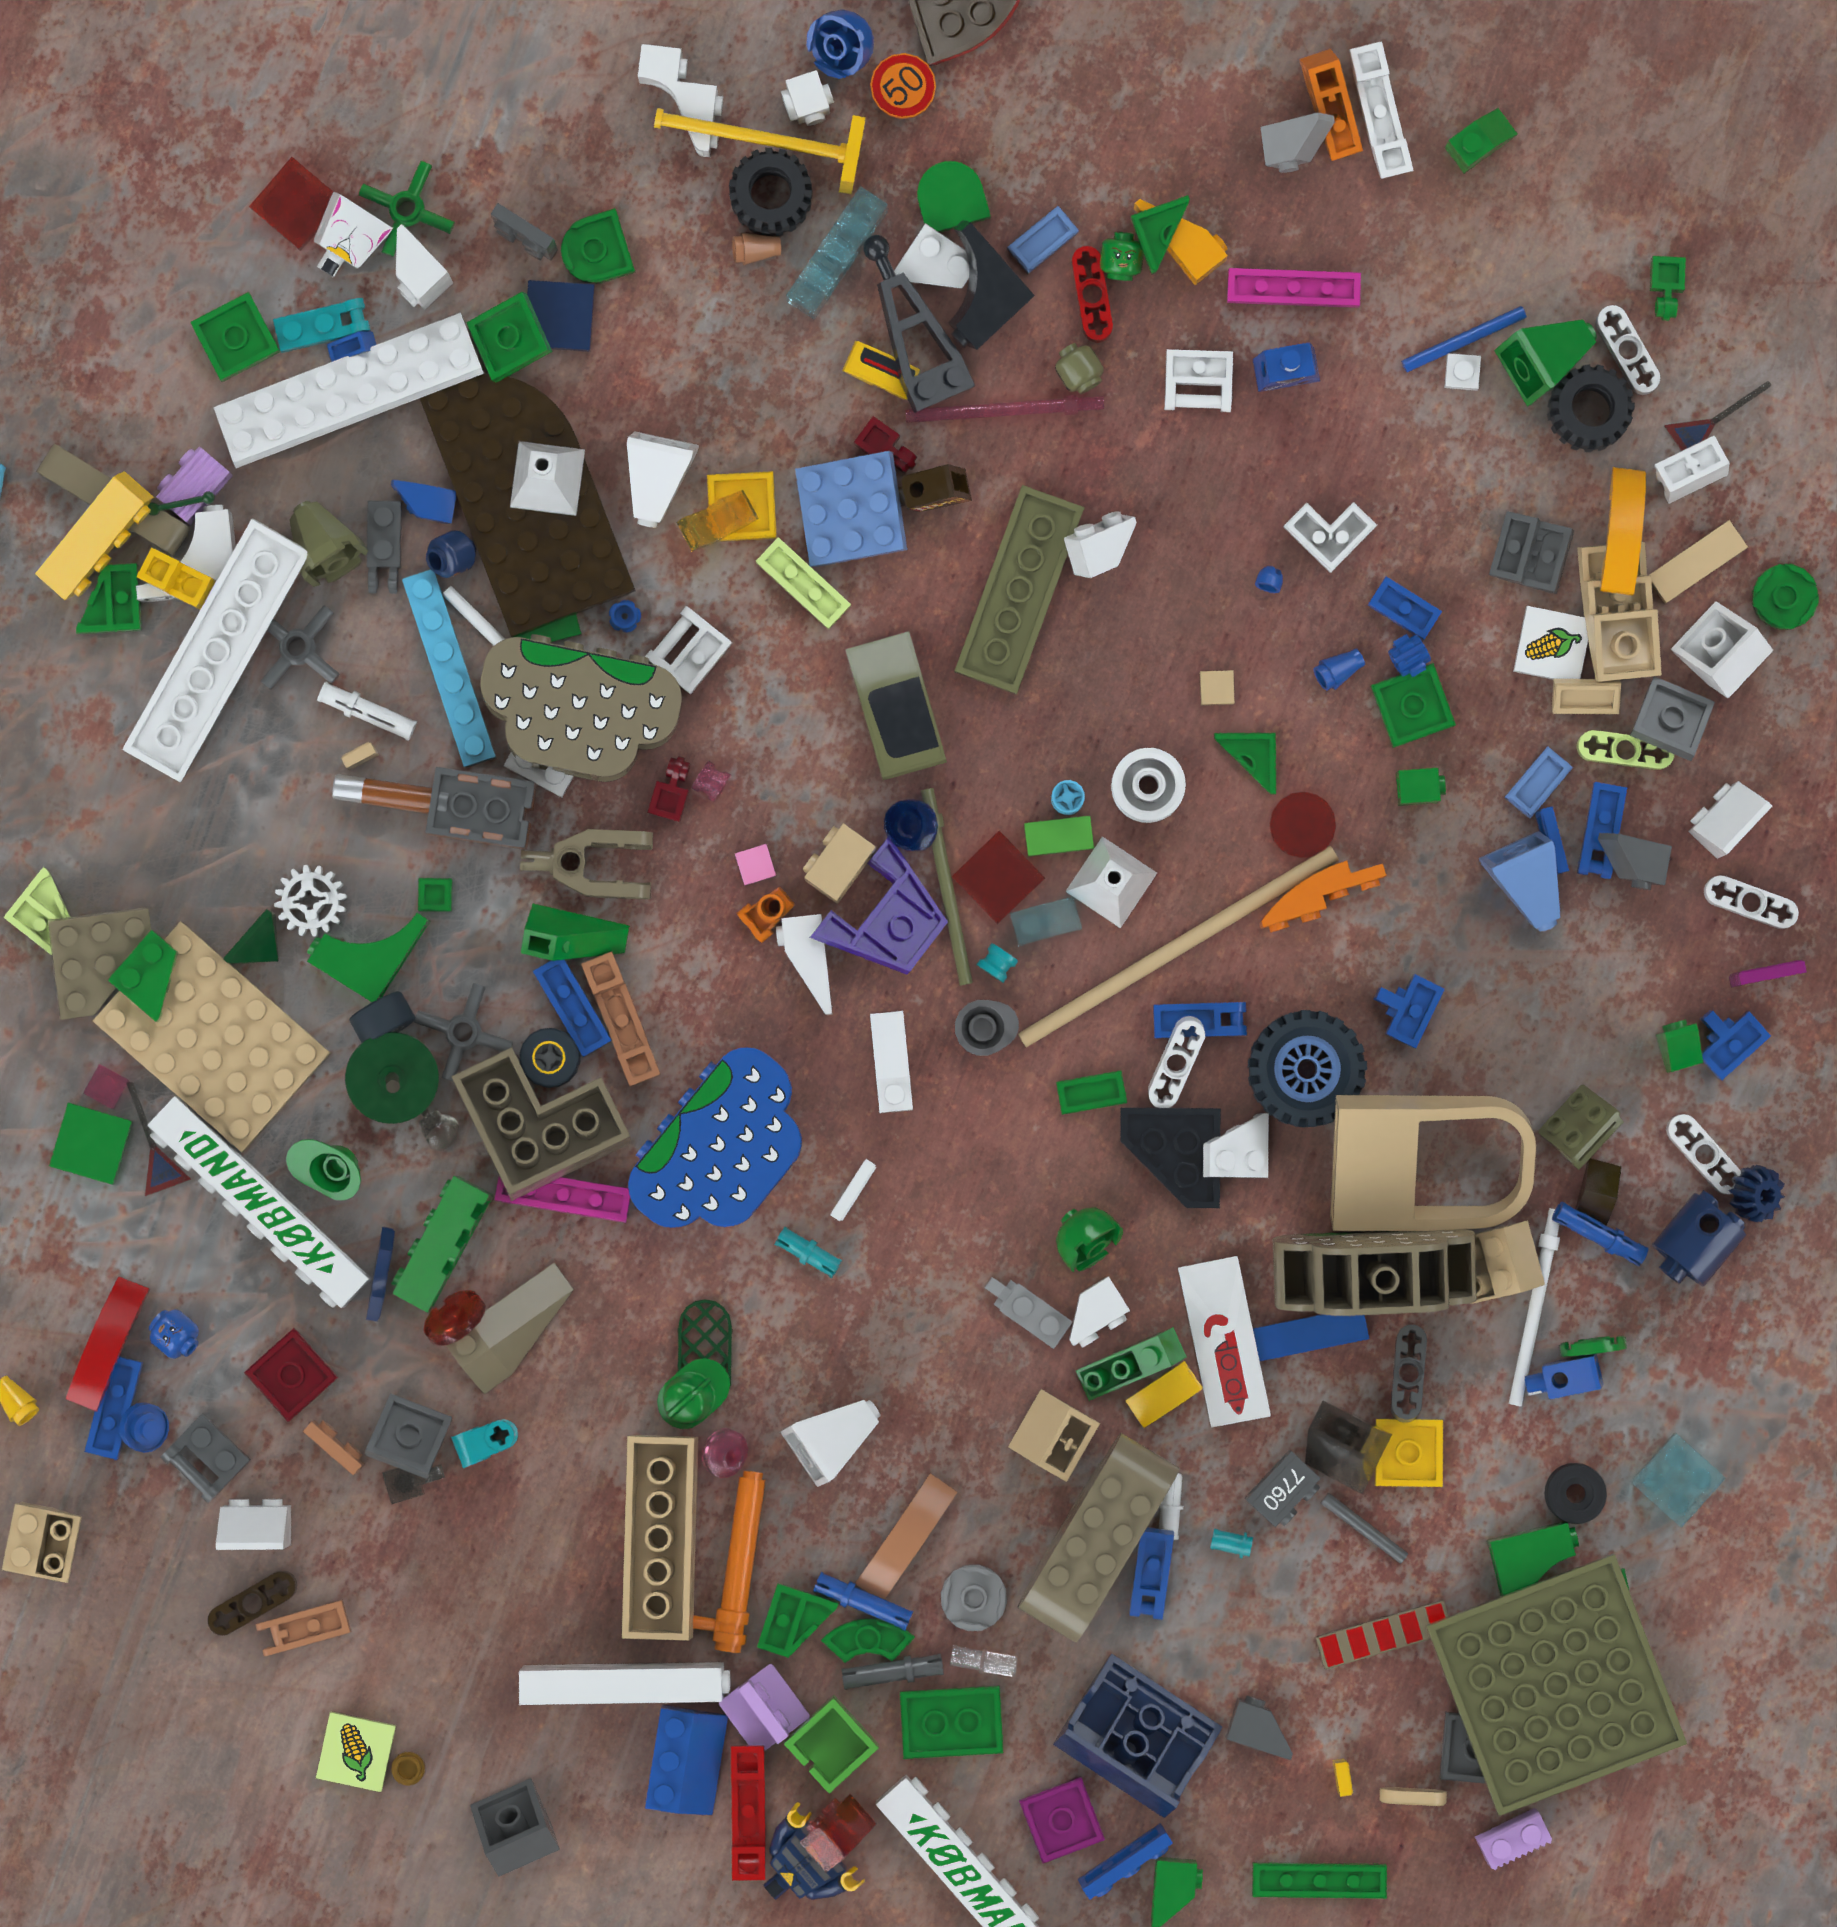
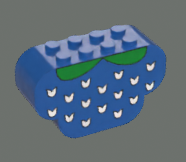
(721, 1146)

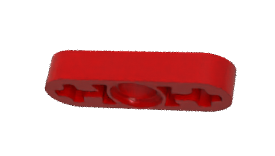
(1104, 317)

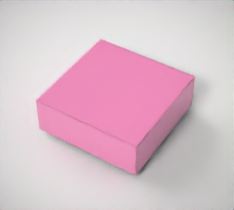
(755, 864)

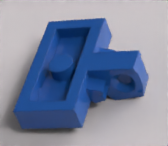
(1410, 1009)
(1731, 1041)

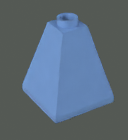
(1528, 877)

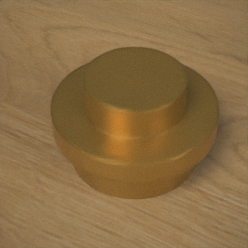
(408, 1768)

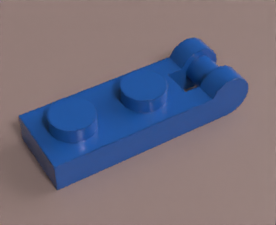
(1603, 816)
(1209, 1014)
(1152, 1572)

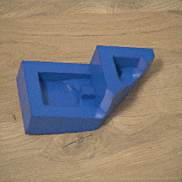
(427, 501)

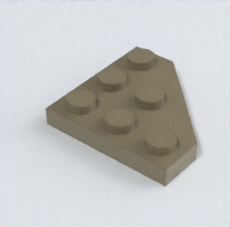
(89, 952)

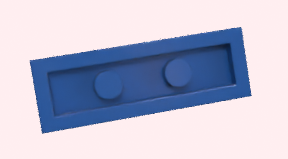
(572, 1006)
(104, 1433)
(1125, 1862)

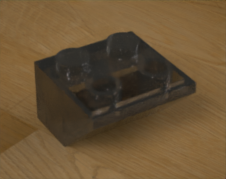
(1344, 1446)

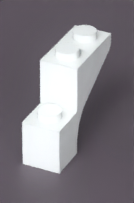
(664, 69)

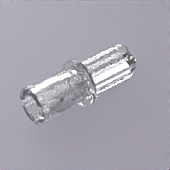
(983, 1661)

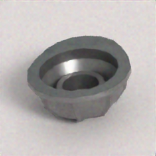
(986, 1027)

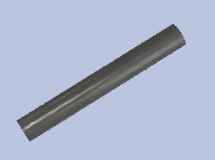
(1364, 1528)

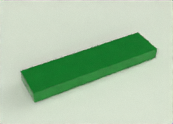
(1319, 1880)

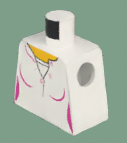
(348, 234)

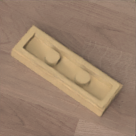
(1697, 561)

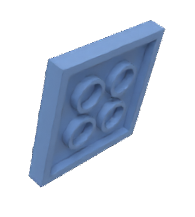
(851, 509)

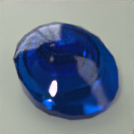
(911, 825)

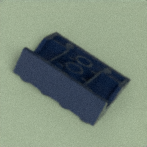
(1138, 1736)

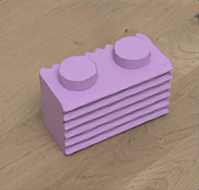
(196, 476)
(1513, 1838)

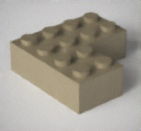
(535, 1141)

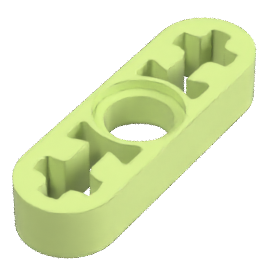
(1599, 755)

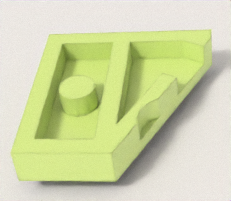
(35, 907)

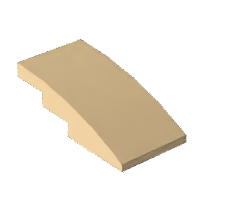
(1619, 626)

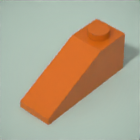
(1330, 96)

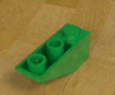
(569, 935)
(1131, 1364)

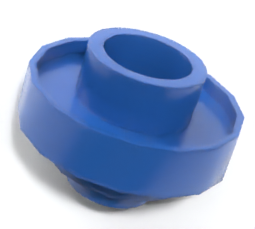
(144, 1427)

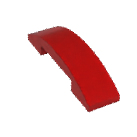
(106, 1343)
(748, 1812)

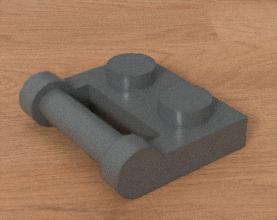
(213, 1450)

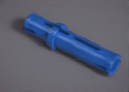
(1612, 1240)
(861, 1600)

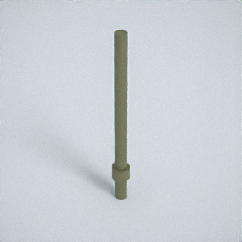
(948, 894)

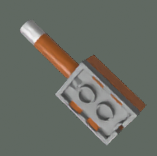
(457, 806)

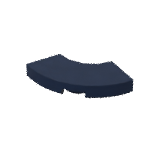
(380, 1274)

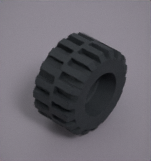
(765, 164)
(1599, 381)

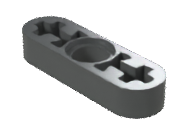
(1398, 1396)

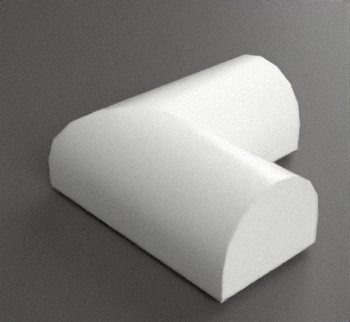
(1330, 542)

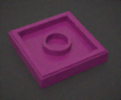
(1767, 973)
(1061, 1819)

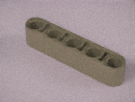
(87, 483)

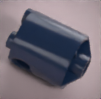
(1692, 1251)

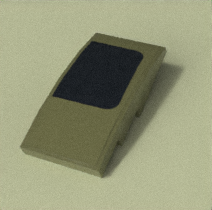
(896, 705)

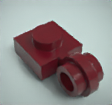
(878, 438)
(669, 799)

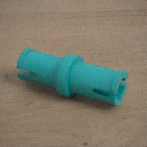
(808, 1252)

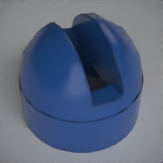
(1269, 579)

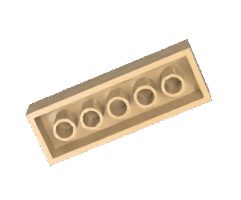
(660, 1537)

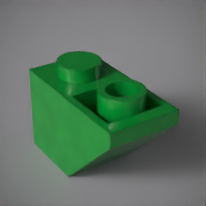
(1680, 1045)

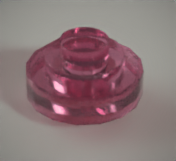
(724, 1453)

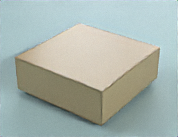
(1217, 687)
(359, 756)

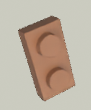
(324, 1436)

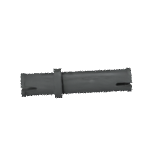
(893, 1671)

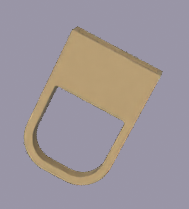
(1378, 1163)

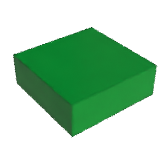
(435, 894)

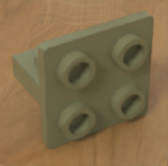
(1581, 1126)

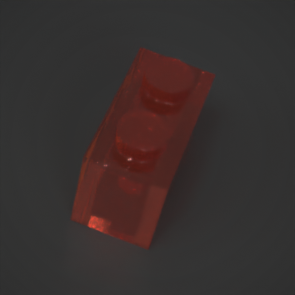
(837, 1832)

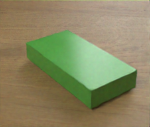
(1059, 836)

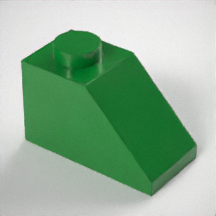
(1480, 140)
(1173, 1887)

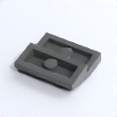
(1531, 552)

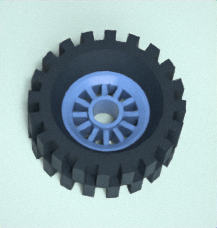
(1307, 1029)

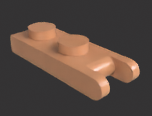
(306, 1627)

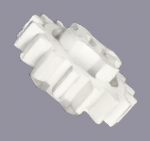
(309, 885)

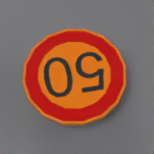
(903, 86)

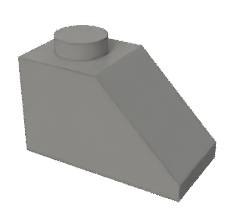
(1294, 140)

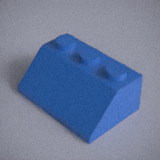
(686, 1761)

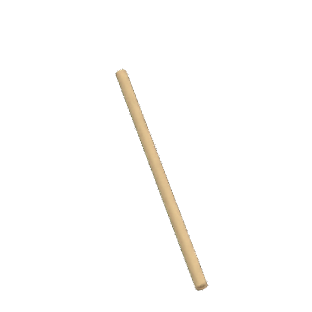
(1178, 946)

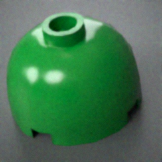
(1085, 1236)

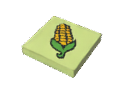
(356, 1751)

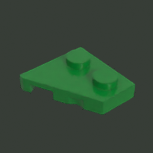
(113, 602)
(147, 974)
(793, 1619)

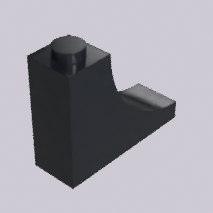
(992, 291)

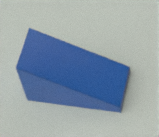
(351, 345)

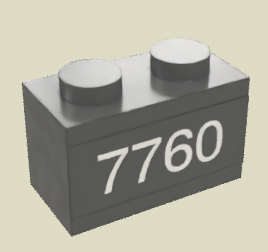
(1283, 1489)

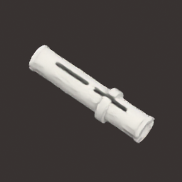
(368, 711)

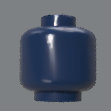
(451, 554)

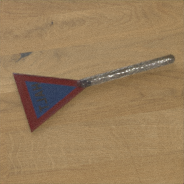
(1694, 432)
(161, 1169)

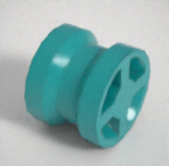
(997, 962)

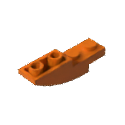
(1307, 897)

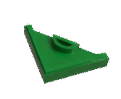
(1156, 229)
(1254, 753)

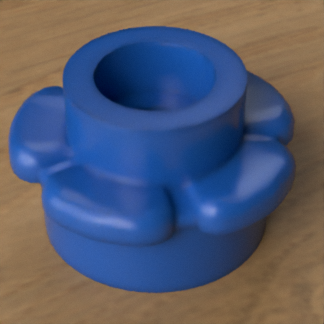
(616, 612)

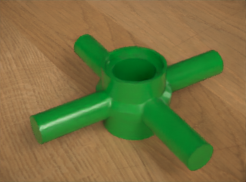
(412, 195)

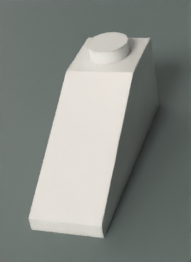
(807, 955)
(891, 1062)

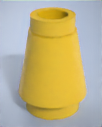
(16, 1402)

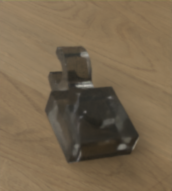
(406, 1485)

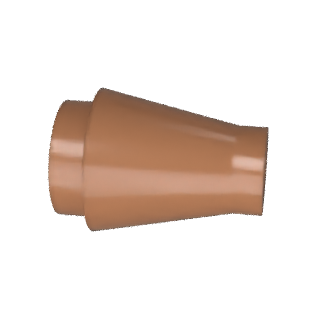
(754, 247)

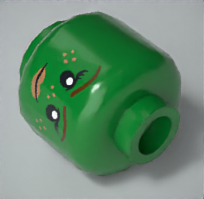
(1121, 257)

